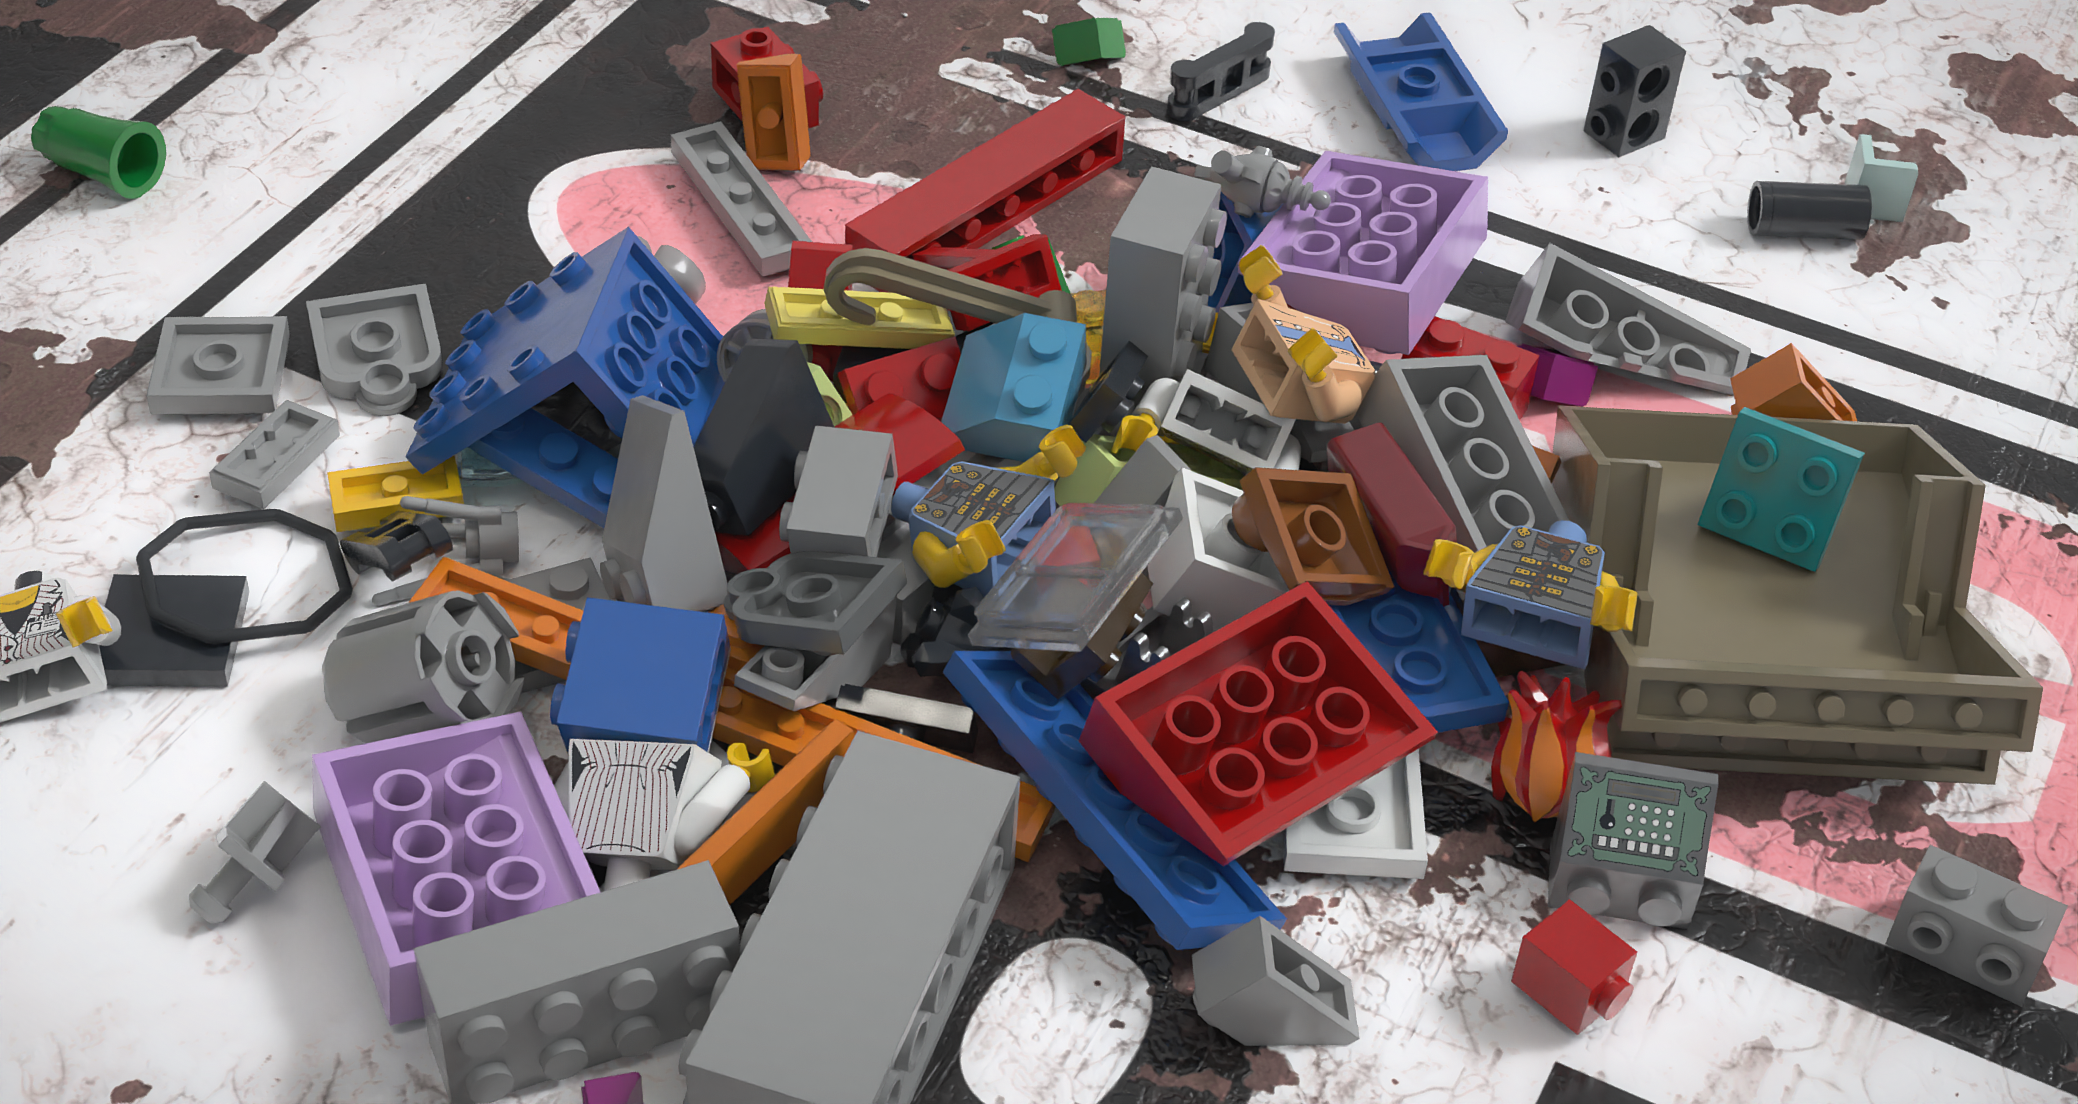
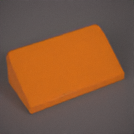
(774, 112)

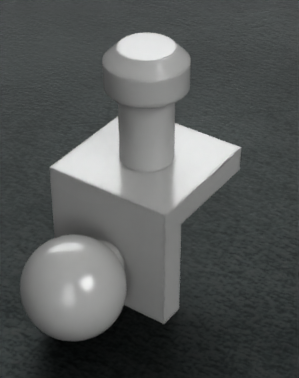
(261, 843)

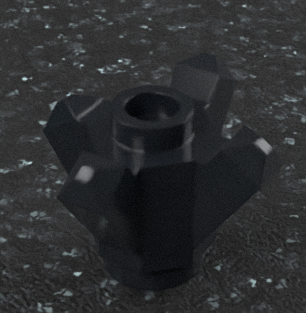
(943, 630)

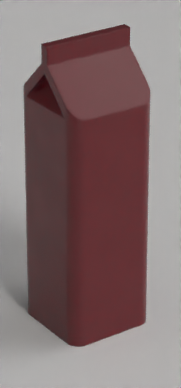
(1397, 503)

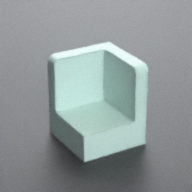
(1888, 180)

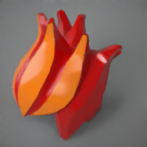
(1541, 743)

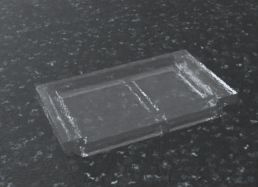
(1072, 575)

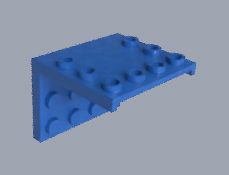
(597, 321)

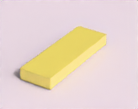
(899, 321)

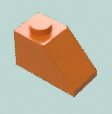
(1788, 388)

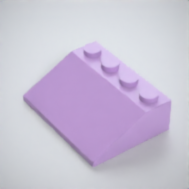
(1381, 248)
(442, 841)

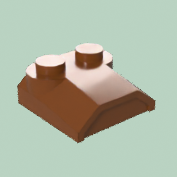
(1313, 532)

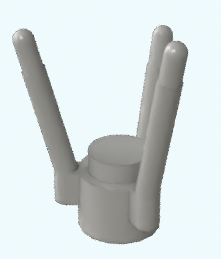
(487, 533)

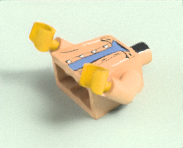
(1298, 360)

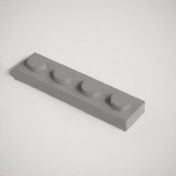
(739, 196)

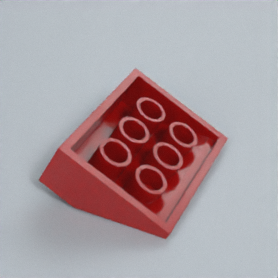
(1253, 726)

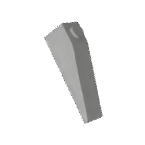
(1618, 325)

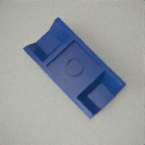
(1425, 95)

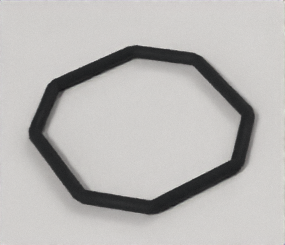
(253, 632)

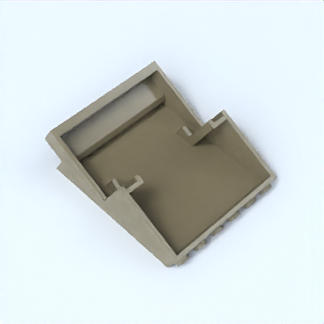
(1784, 665)

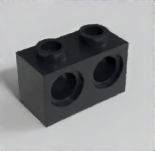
(1634, 90)

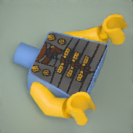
(982, 515)
(1536, 591)

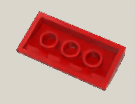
(919, 446)

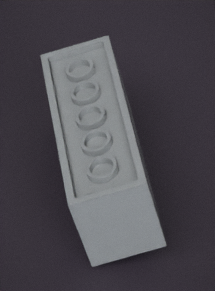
(861, 934)

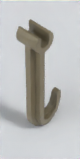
(934, 287)

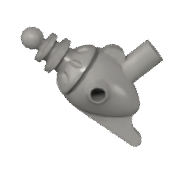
(1260, 183)

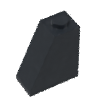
(757, 433)

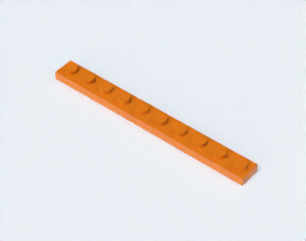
(740, 714)

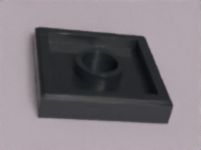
(160, 655)

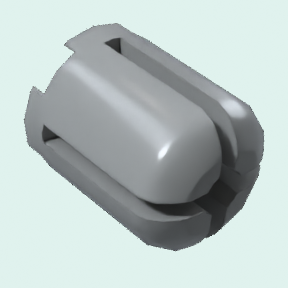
(422, 667)

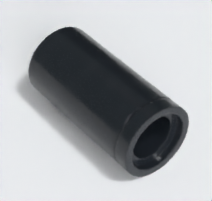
(1809, 210)

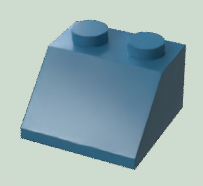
(1016, 385)

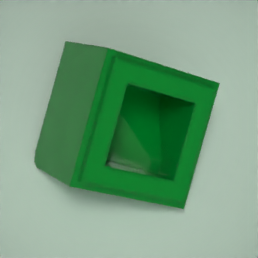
(1088, 40)

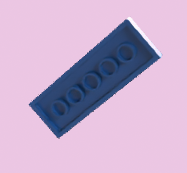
(1168, 877)

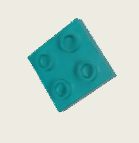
(1780, 488)

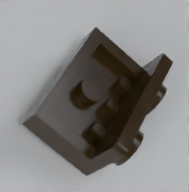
(1064, 670)

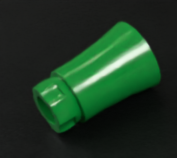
(109, 150)

